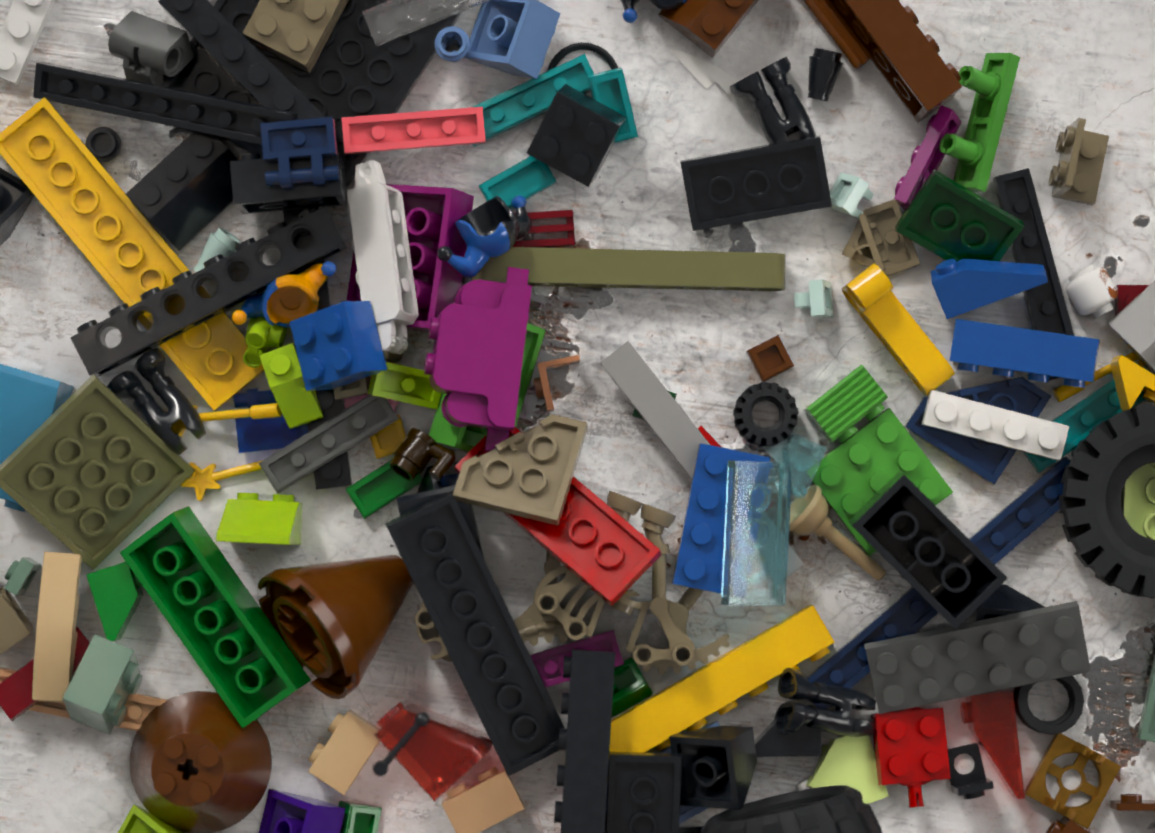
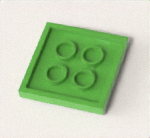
(867, 462)

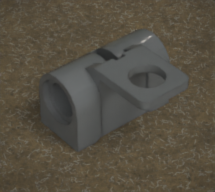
(149, 47)

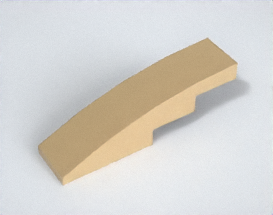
(56, 626)

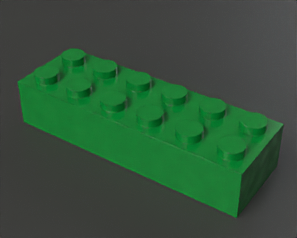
(215, 616)

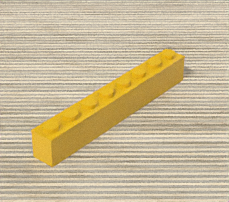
(721, 683)

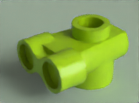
(259, 337)

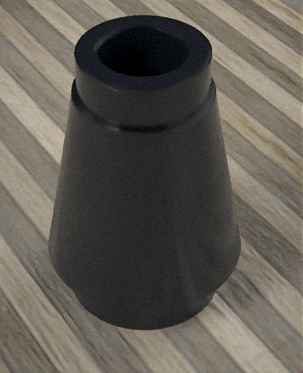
(823, 73)

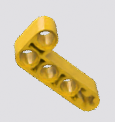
(897, 330)

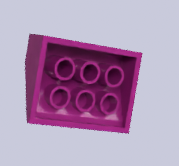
(430, 224)

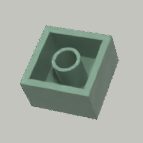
(103, 685)

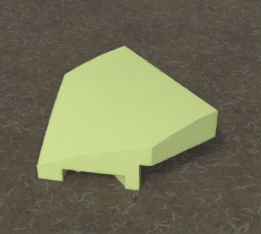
(849, 763)

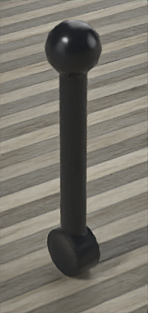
(381, 767)

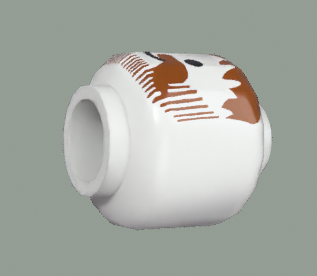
(1091, 291)

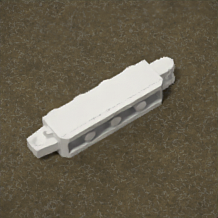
(382, 254)

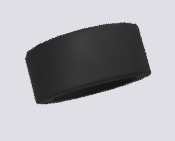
(1057, 726)

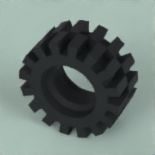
(787, 414)

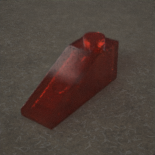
(994, 727)

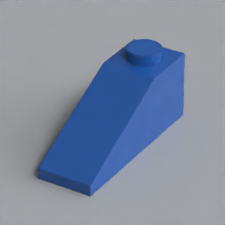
(976, 283)

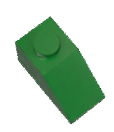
(116, 597)

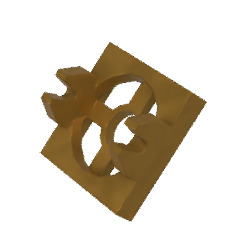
(1106, 771)

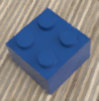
(338, 345)

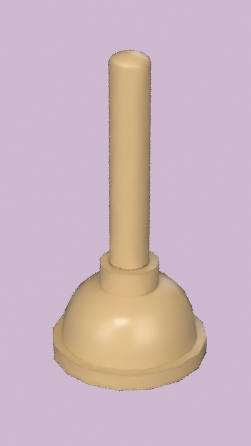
(810, 516)

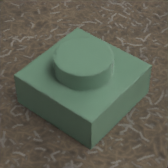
(21, 575)

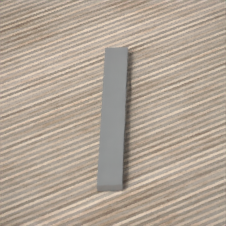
(663, 414)

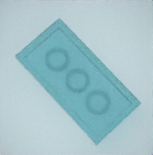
(756, 533)

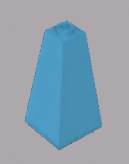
(24, 406)

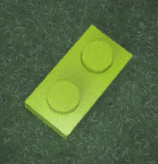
(404, 385)

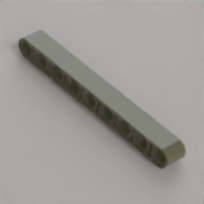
(641, 269)

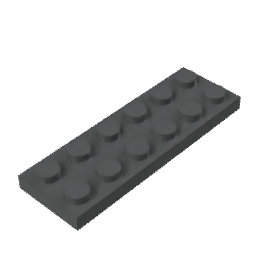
(978, 657)

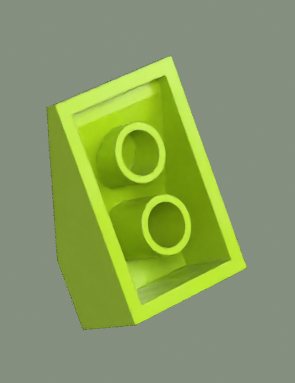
(261, 521)

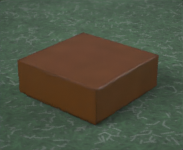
(770, 358)

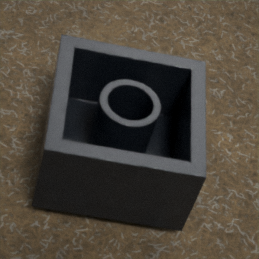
(576, 135)

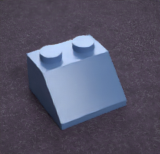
(513, 36)

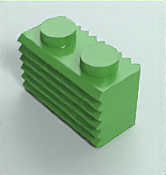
(847, 404)

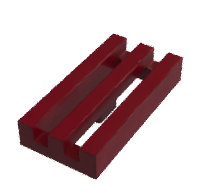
(546, 243)

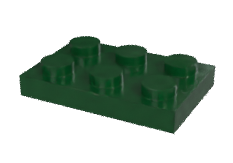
(957, 222)

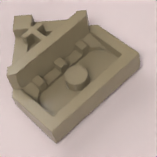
(878, 241)

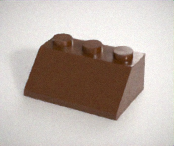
(708, 21)

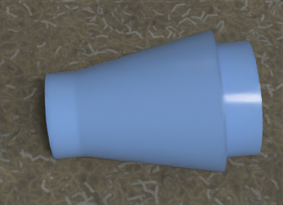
(448, 37)

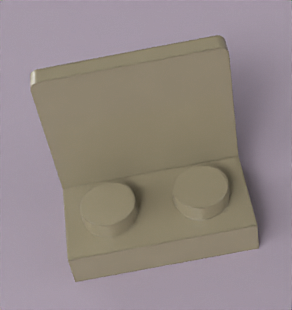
(1079, 164)

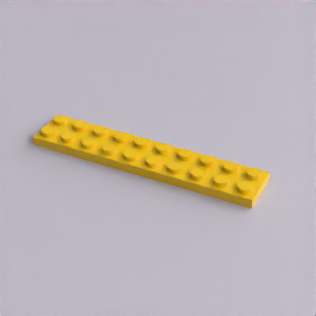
(121, 245)

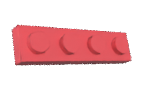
(413, 130)

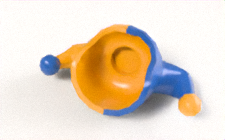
(287, 297)

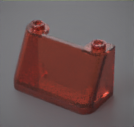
(437, 752)

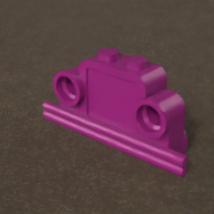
(481, 354)

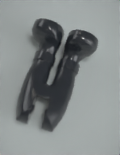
(773, 125)
(129, 386)
(793, 715)

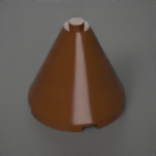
(336, 615)

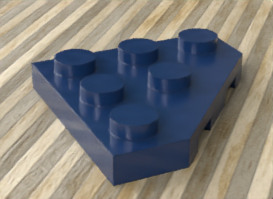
(979, 456)

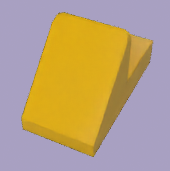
(1130, 381)

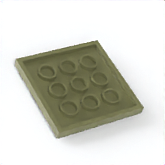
(92, 472)

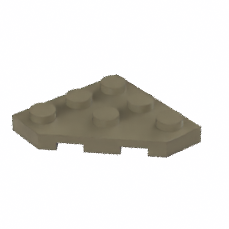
(526, 472)

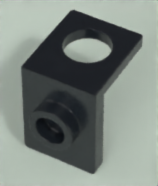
(971, 784)

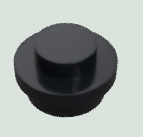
(104, 144)

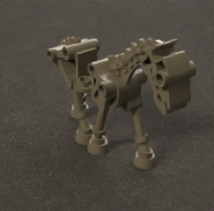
(548, 619)

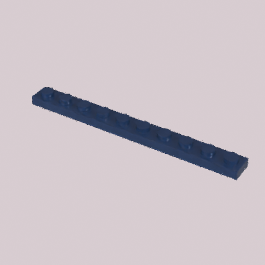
(913, 611)

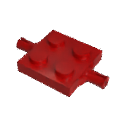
(911, 749)

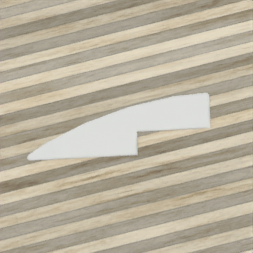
(708, 74)

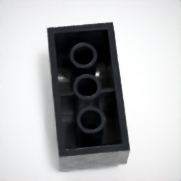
(927, 550)

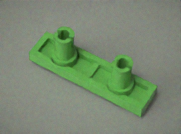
(986, 119)

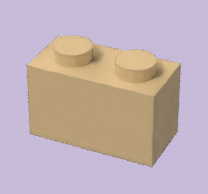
(345, 752)
(482, 803)

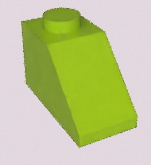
(288, 386)

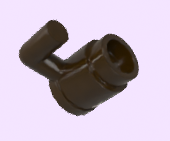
(417, 452)

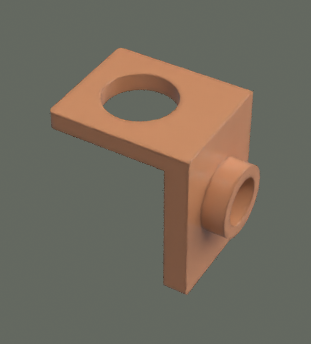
(541, 383)

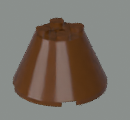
(230, 762)

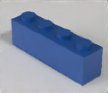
(1024, 350)

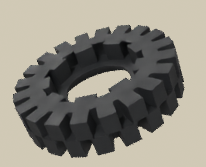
(1093, 501)

